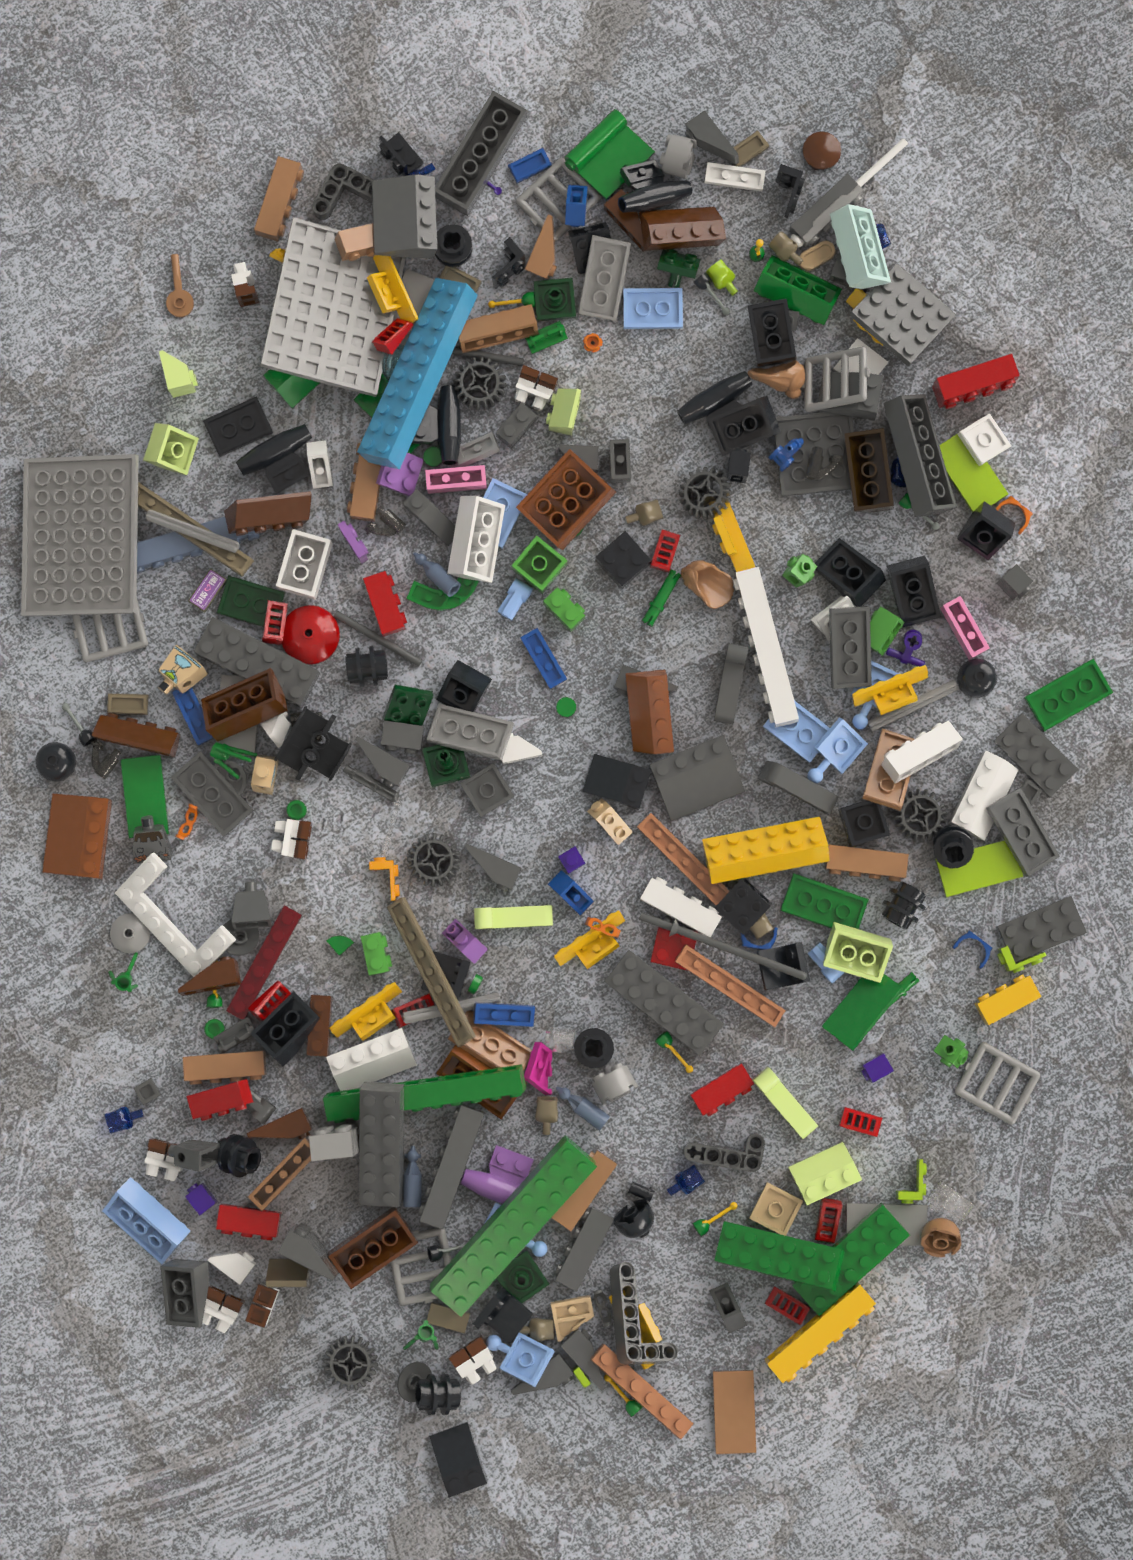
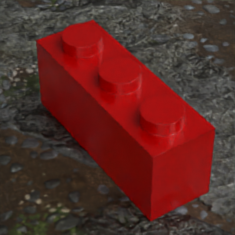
(385, 603)
(722, 1090)
(220, 1100)
(248, 1221)

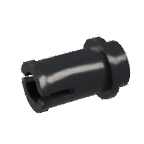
(641, 1191)

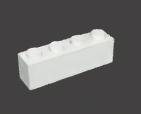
(921, 751)
(681, 907)

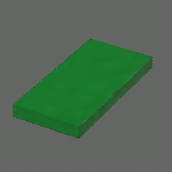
(1068, 695)
(144, 791)
(822, 903)
(861, 1010)

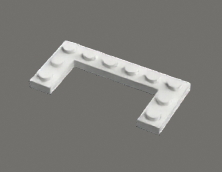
(133, 896)

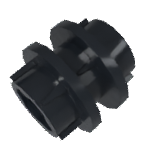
(454, 234)
(366, 666)
(950, 837)
(903, 905)
(592, 1061)
(238, 1155)
(438, 1394)

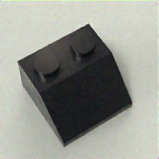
(986, 531)
(463, 687)

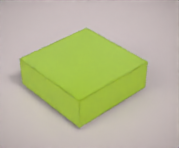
(581, 1376)

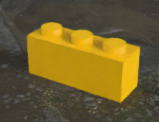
(1007, 999)

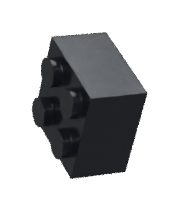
(623, 560)
(863, 822)

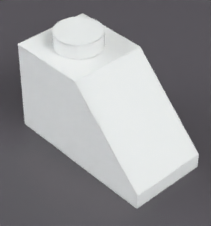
(319, 464)
(277, 728)
(519, 750)
(235, 1264)

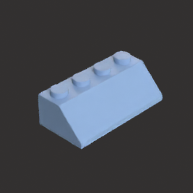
(146, 1220)

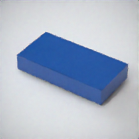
(529, 165)

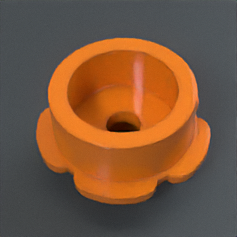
(587, 342)

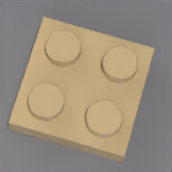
(776, 1209)

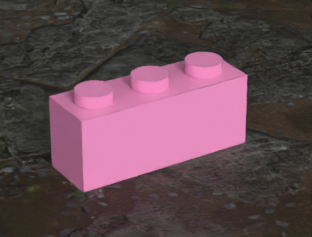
(456, 479)
(964, 628)

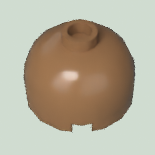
(940, 1237)

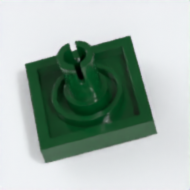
(678, 265)
(554, 299)
(408, 705)
(445, 765)
(523, 1277)

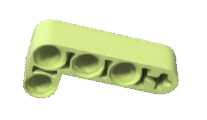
(513, 917)
(785, 1102)

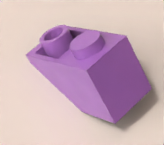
(464, 941)

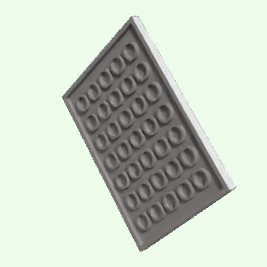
(80, 535)

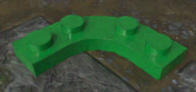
(437, 599)

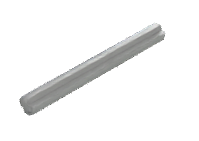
(192, 531)
(923, 701)
(433, 1011)

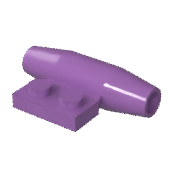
(506, 1174)

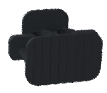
(302, 740)

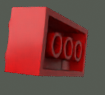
(975, 381)

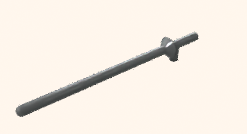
(675, 928)

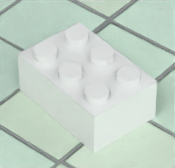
(304, 564)

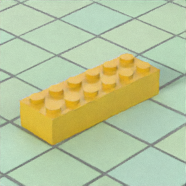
(766, 850)
(819, 1332)

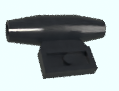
(650, 189)
(715, 399)
(443, 425)
(278, 457)

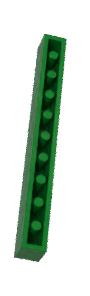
(436, 1091)

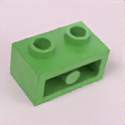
(563, 609)
(883, 629)
(375, 953)

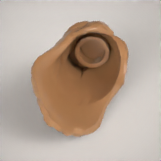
(783, 378)
(708, 583)

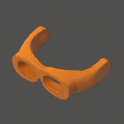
(1027, 514)
(192, 809)
(616, 931)

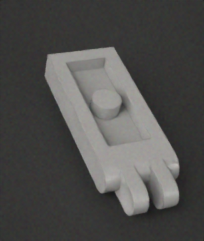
(477, 450)

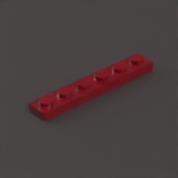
(264, 962)

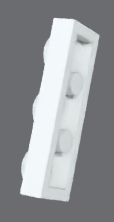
(734, 176)

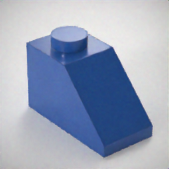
(576, 205)
(570, 892)

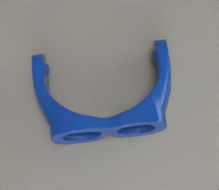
(745, 943)
(988, 948)

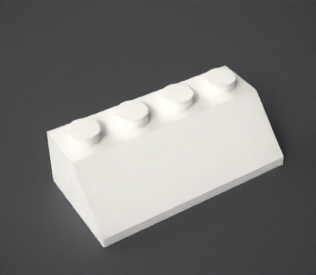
(476, 539)
(986, 786)
(372, 1060)

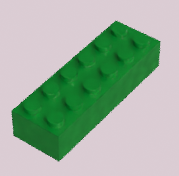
(864, 1249)
(779, 1256)

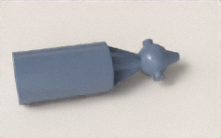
(438, 575)
(584, 1108)
(412, 1181)

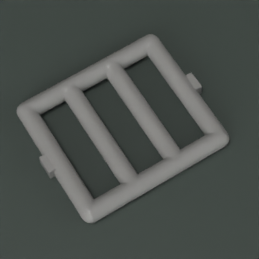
(535, 189)
(826, 359)
(105, 651)
(977, 1098)
(400, 1281)

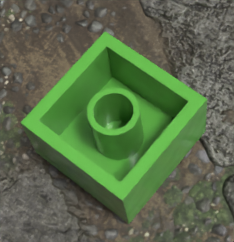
(539, 564)

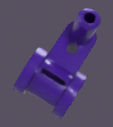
(905, 657)

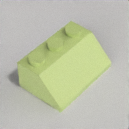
(857, 952)
(824, 1173)

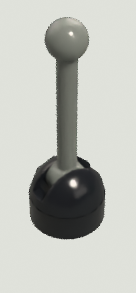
(703, 283)
(85, 735)
(435, 1252)

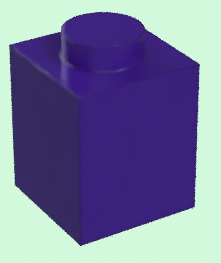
(571, 860)
(876, 1068)
(200, 1198)

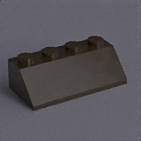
(869, 470)

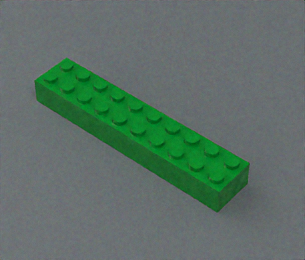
(513, 1225)

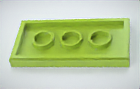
(972, 481)
(987, 867)

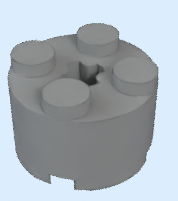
(678, 156)
(614, 1084)

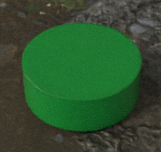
(432, 457)
(566, 707)
(296, 810)
(475, 984)
(213, 1028)

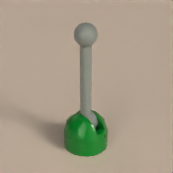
(906, 503)

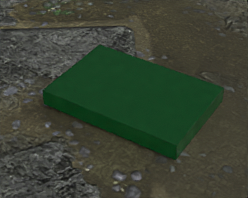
(248, 601)

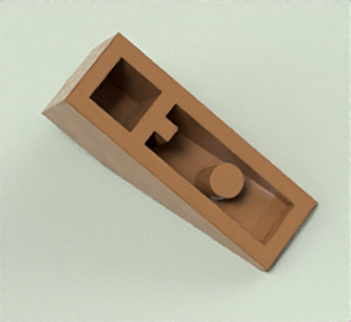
(543, 255)

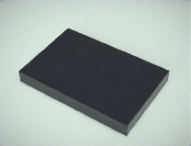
(238, 426)

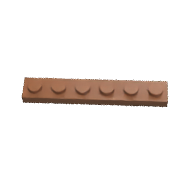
(682, 858)
(729, 985)
(642, 1392)

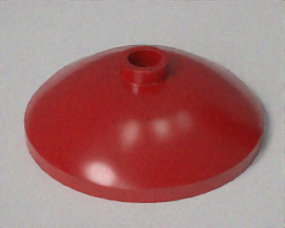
(322, 641)

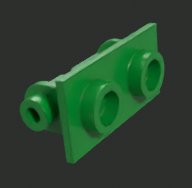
(547, 337)

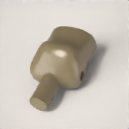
(785, 248)
(646, 513)
(761, 927)
(546, 1112)
(540, 1329)

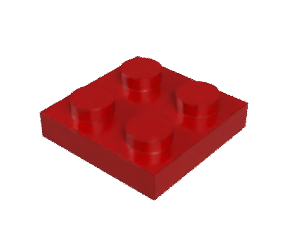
(668, 948)

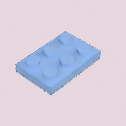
(653, 308)
(510, 498)
(801, 735)

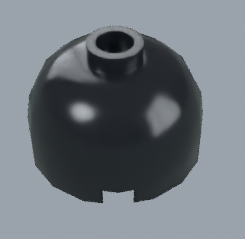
(977, 678)
(55, 761)
(636, 1220)

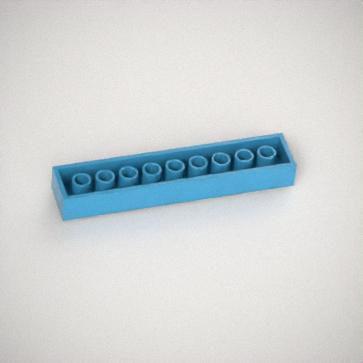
(417, 373)

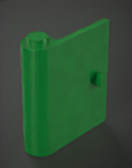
(605, 152)

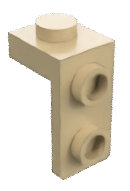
(610, 821)

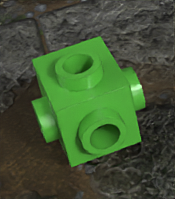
(799, 570)
(951, 1052)

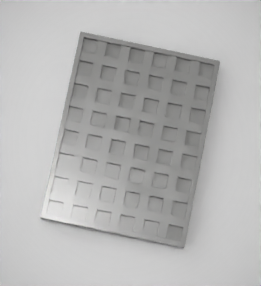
(326, 313)

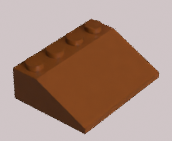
(566, 499)
(77, 836)

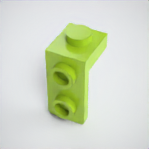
(1006, 959)
(908, 1196)

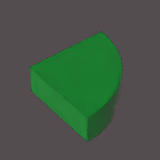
(340, 943)

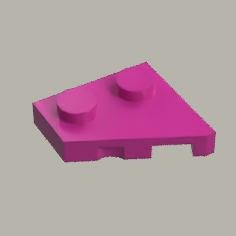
(539, 1068)

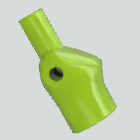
(722, 277)

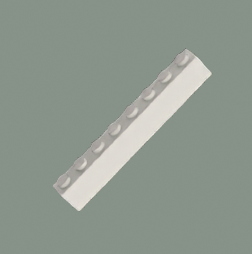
(766, 646)

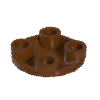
(821, 150)

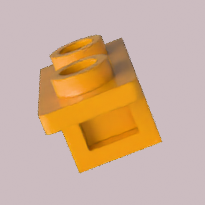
(381, 864)

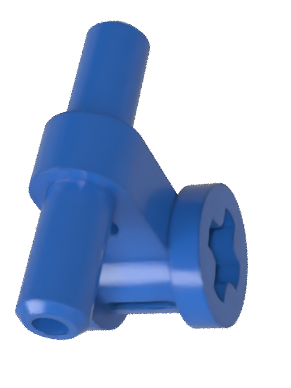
(783, 456)

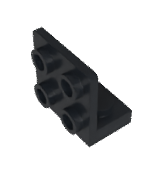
(400, 153)
(787, 178)
(581, 242)
(515, 266)
(743, 905)
(789, 955)
(454, 970)
(504, 1315)

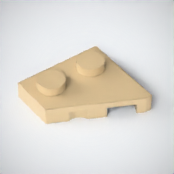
(570, 1314)

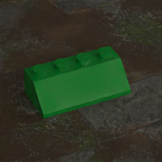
(803, 290)
(290, 387)

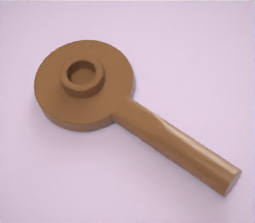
(179, 301)

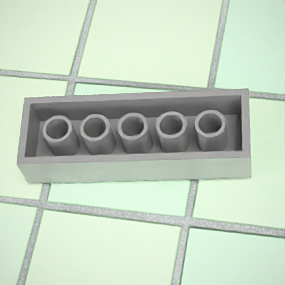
(334, 1143)

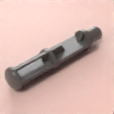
(371, 783)

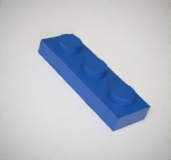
(543, 658)
(193, 715)
(504, 1014)

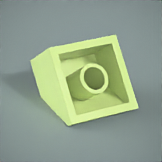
(177, 375)
(564, 411)
(171, 448)

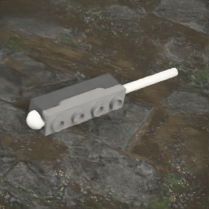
(844, 192)

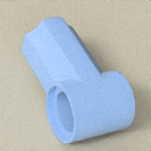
(517, 595)
(817, 955)

